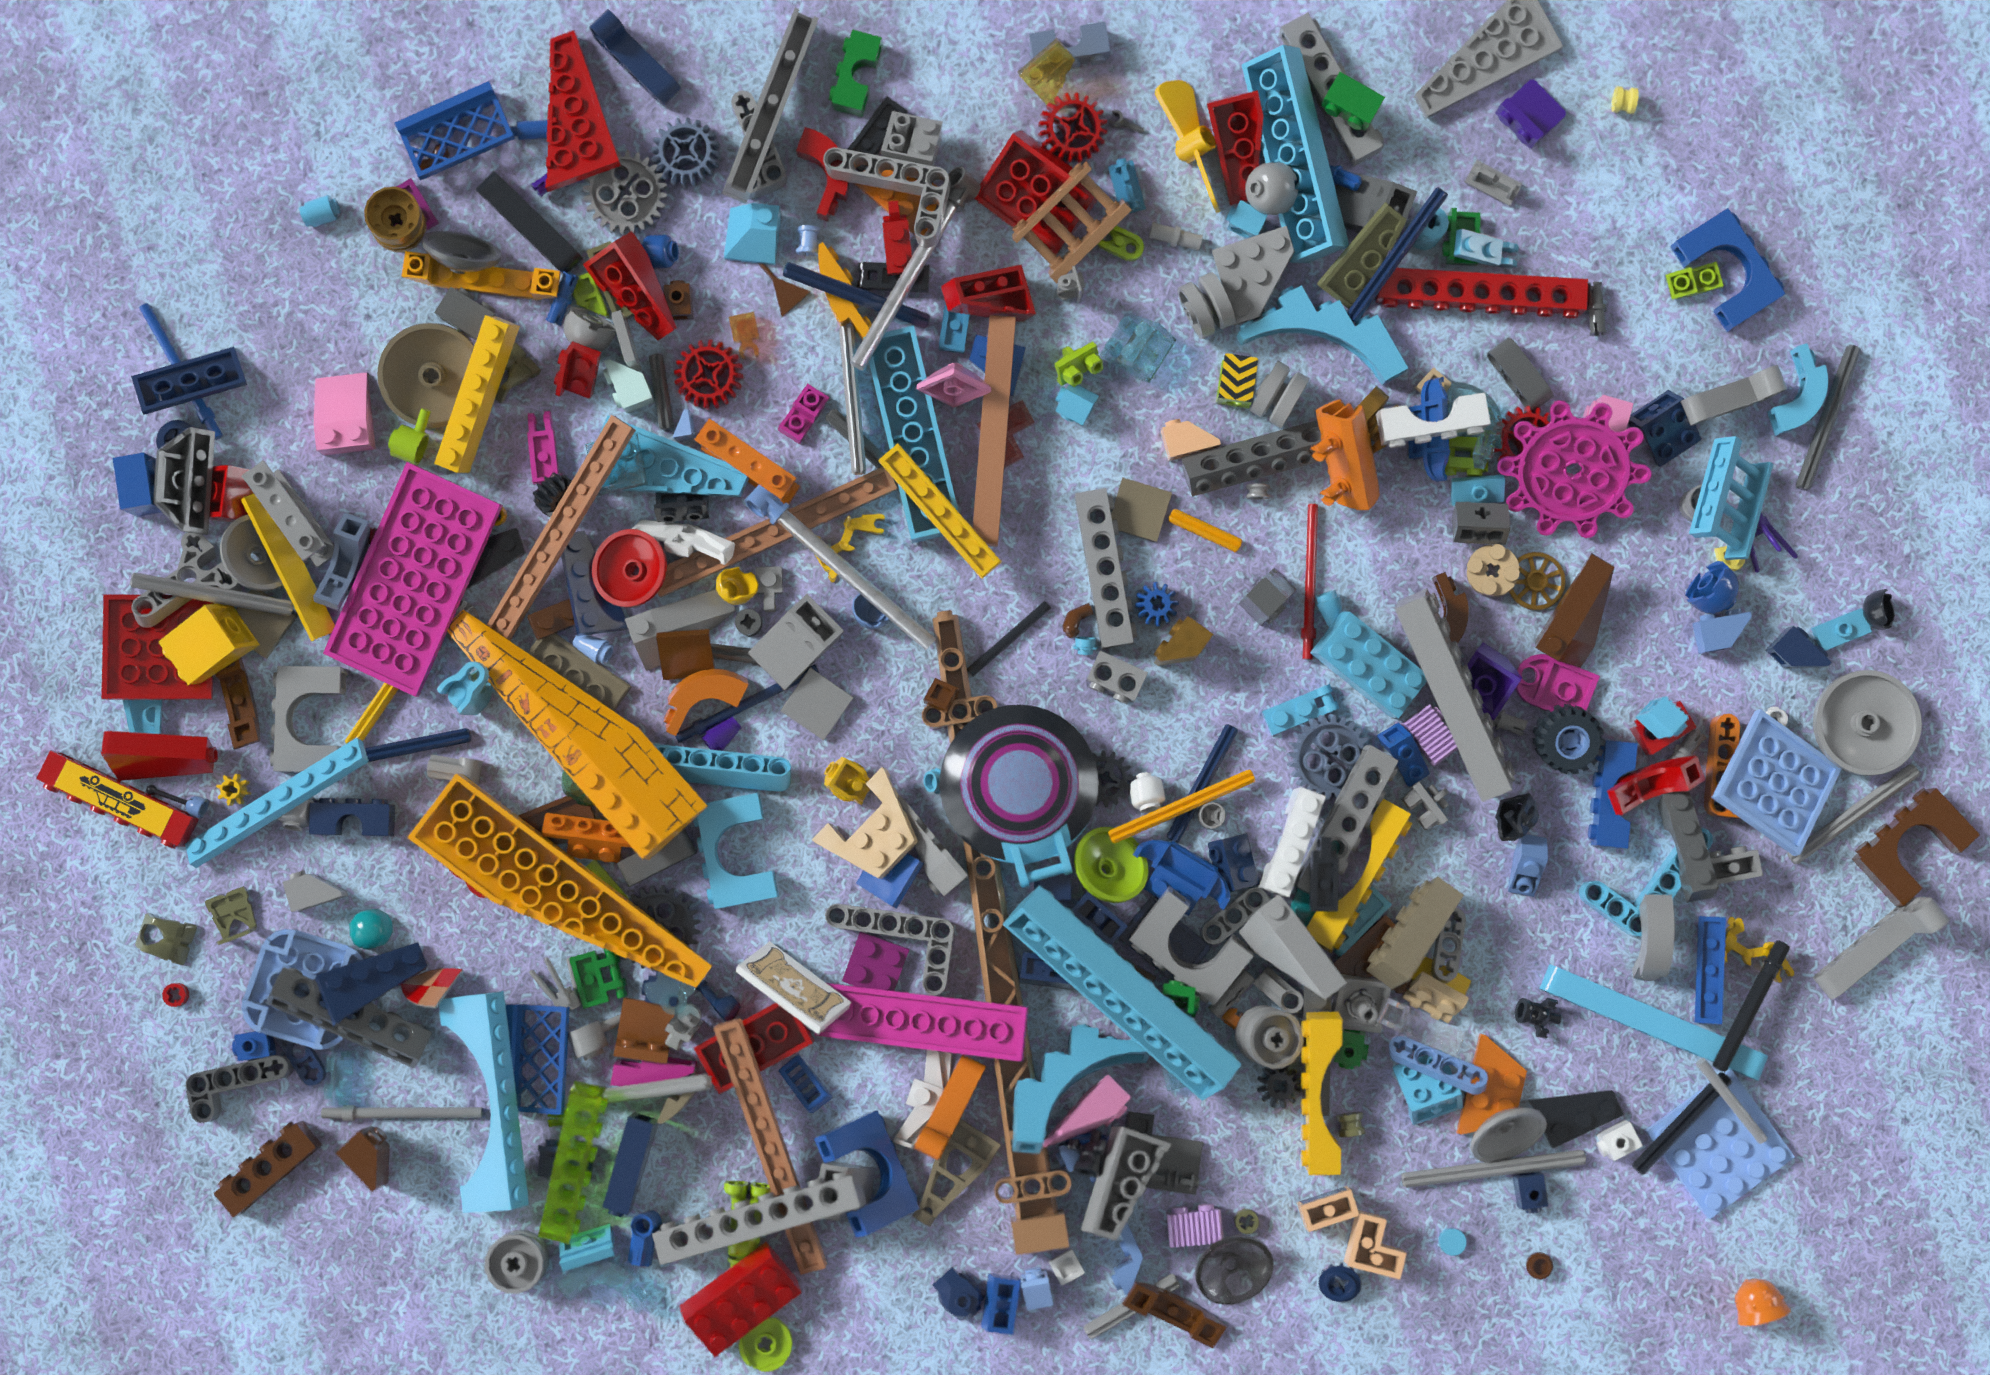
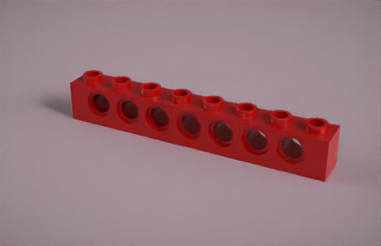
(1572, 289)

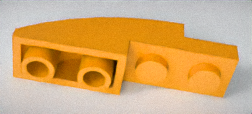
(843, 310)

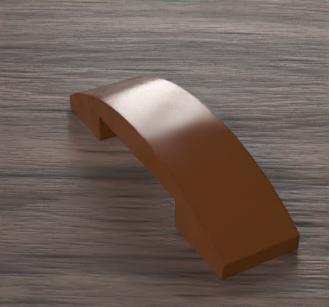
(240, 705)
(1176, 1311)

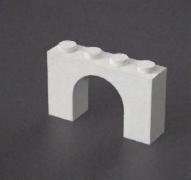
(1302, 816)

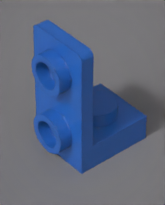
(1404, 749)

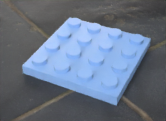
(1776, 782)
(1718, 1154)

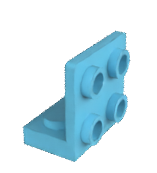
(1426, 1095)

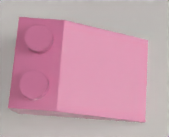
(343, 414)
(1096, 1107)

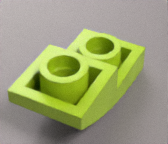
(1694, 281)

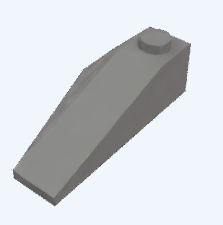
(693, 613)
(938, 862)
(1286, 943)

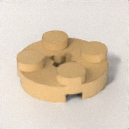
(1491, 585)

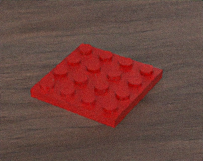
(134, 658)

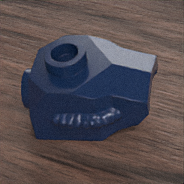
(958, 1294)

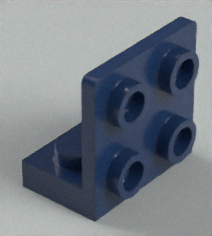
(1665, 427)

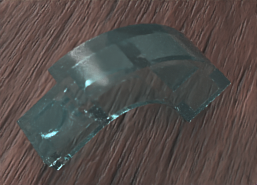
(1493, 433)
(605, 1272)

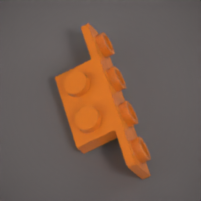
(586, 837)

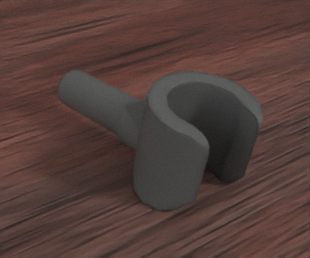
(1124, 123)

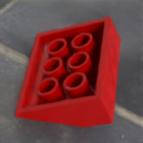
(1024, 180)

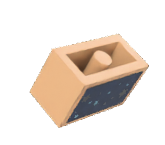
(1327, 1208)

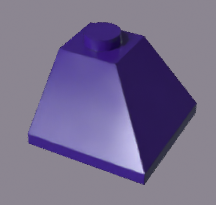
(1493, 678)

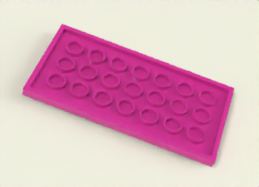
(412, 579)

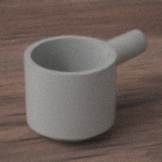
(590, 1039)

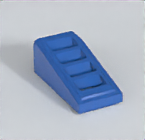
(825, 1096)

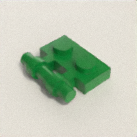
(590, 978)

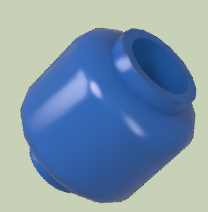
(661, 250)

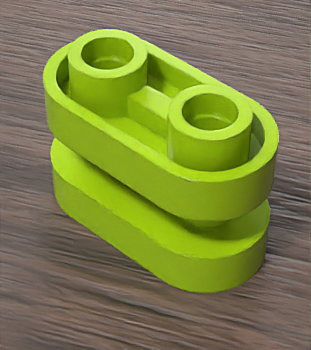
(1463, 464)

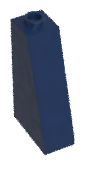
(630, 1163)

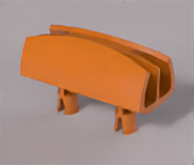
(1348, 456)

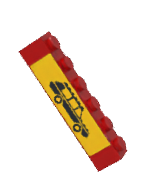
(117, 798)

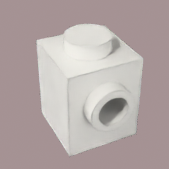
(1618, 1140)

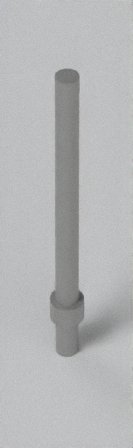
(350, 1112)

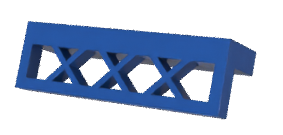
(1710, 970)

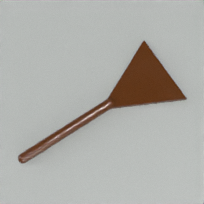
(787, 293)

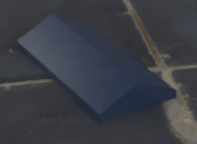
(188, 380)

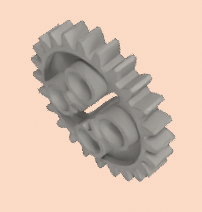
(645, 205)

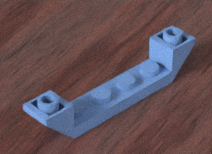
(1127, 1271)

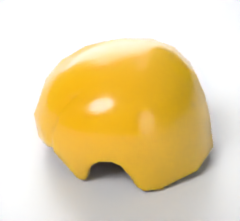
(736, 586)

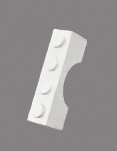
(1400, 425)

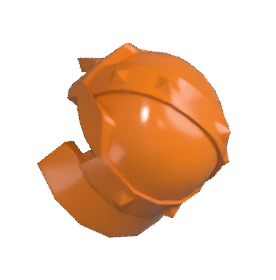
(1759, 1303)

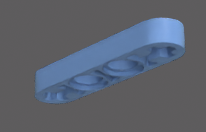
(1439, 1061)

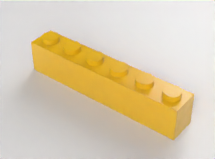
(477, 394)

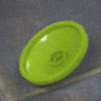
(1124, 872)

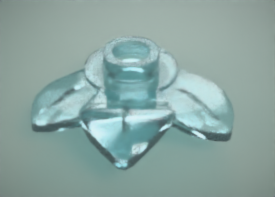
(666, 988)

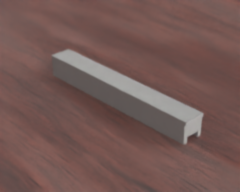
(769, 106)

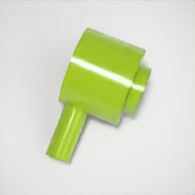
(410, 443)

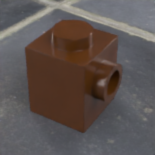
(679, 299)

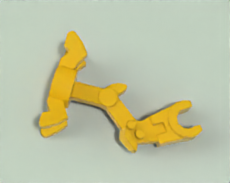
(864, 524)
(1737, 926)

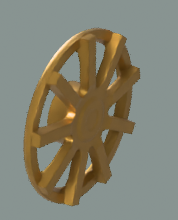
(1537, 581)

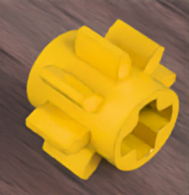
(230, 796)

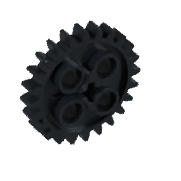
(681, 914)

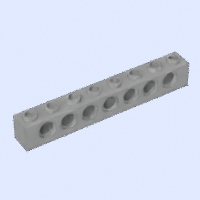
(671, 1248)

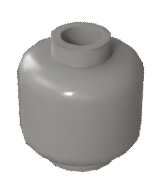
(297, 817)

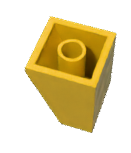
(208, 642)

